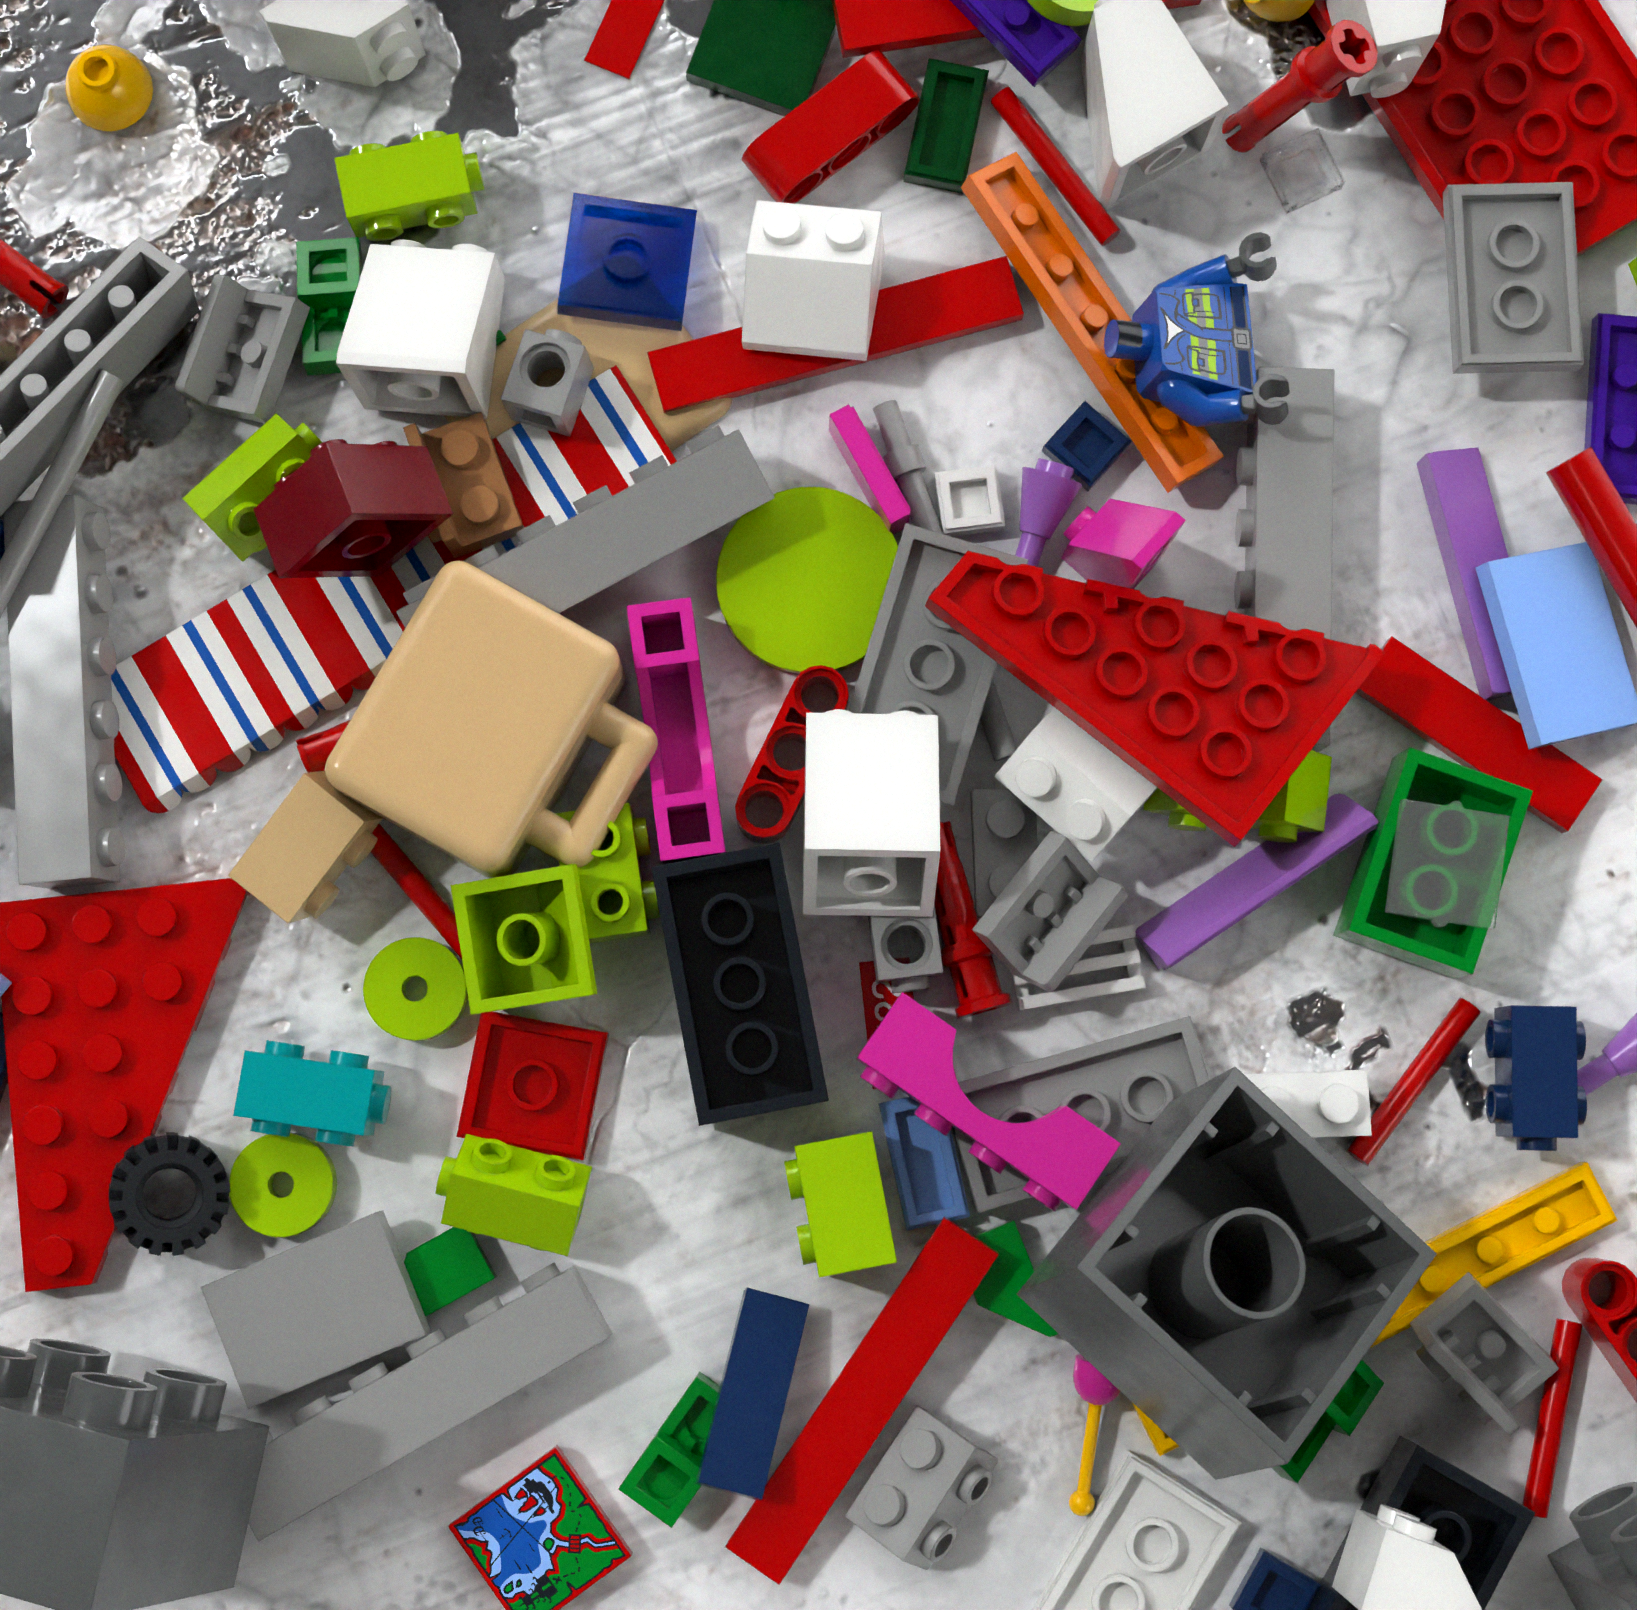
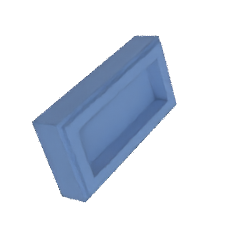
(922, 1167)

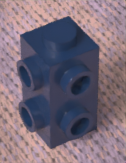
(1536, 1074)

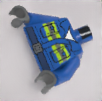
(1197, 343)

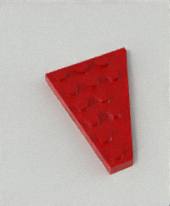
(1179, 693)
(95, 1047)

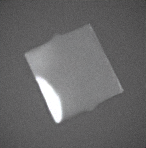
(1447, 864)

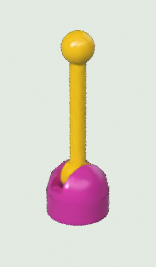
(1096, 1391)

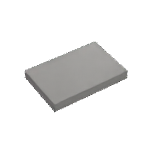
(1512, 277)
(315, 1309)

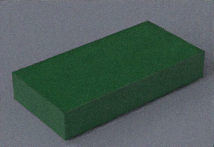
(945, 125)

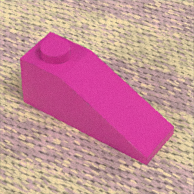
(1120, 541)

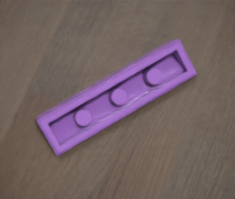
(1467, 538)
(1250, 884)

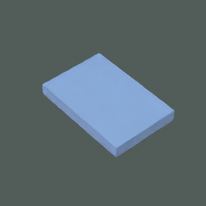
(1558, 644)

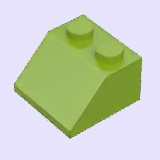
(523, 939)

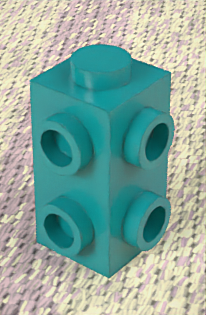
(333, 1096)

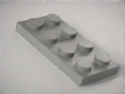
(920, 660)
(1110, 1083)

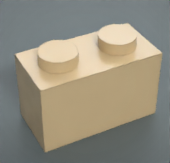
(306, 849)

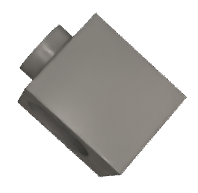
(554, 406)
(905, 976)

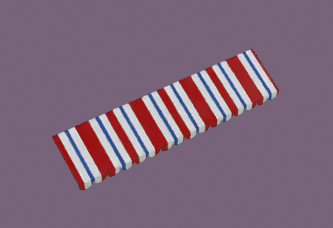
(304, 641)

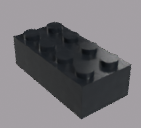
(739, 984)
(1468, 1514)

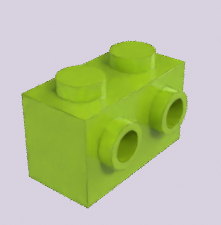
(612, 884)
(842, 1203)

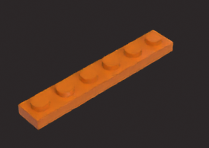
(1080, 310)

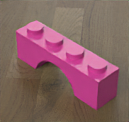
(676, 710)
(1056, 1152)

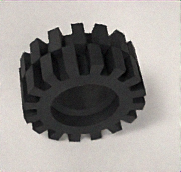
(176, 1233)

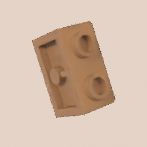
(472, 483)

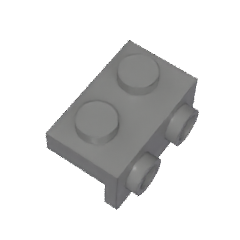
(241, 350)
(1049, 913)
(1482, 1350)
(922, 1490)

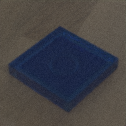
(627, 262)

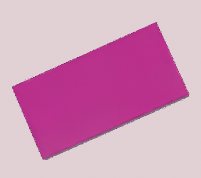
(869, 468)

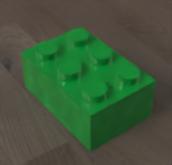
(1363, 920)

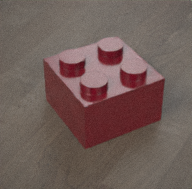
(352, 510)

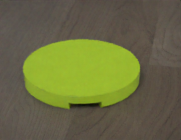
(805, 579)

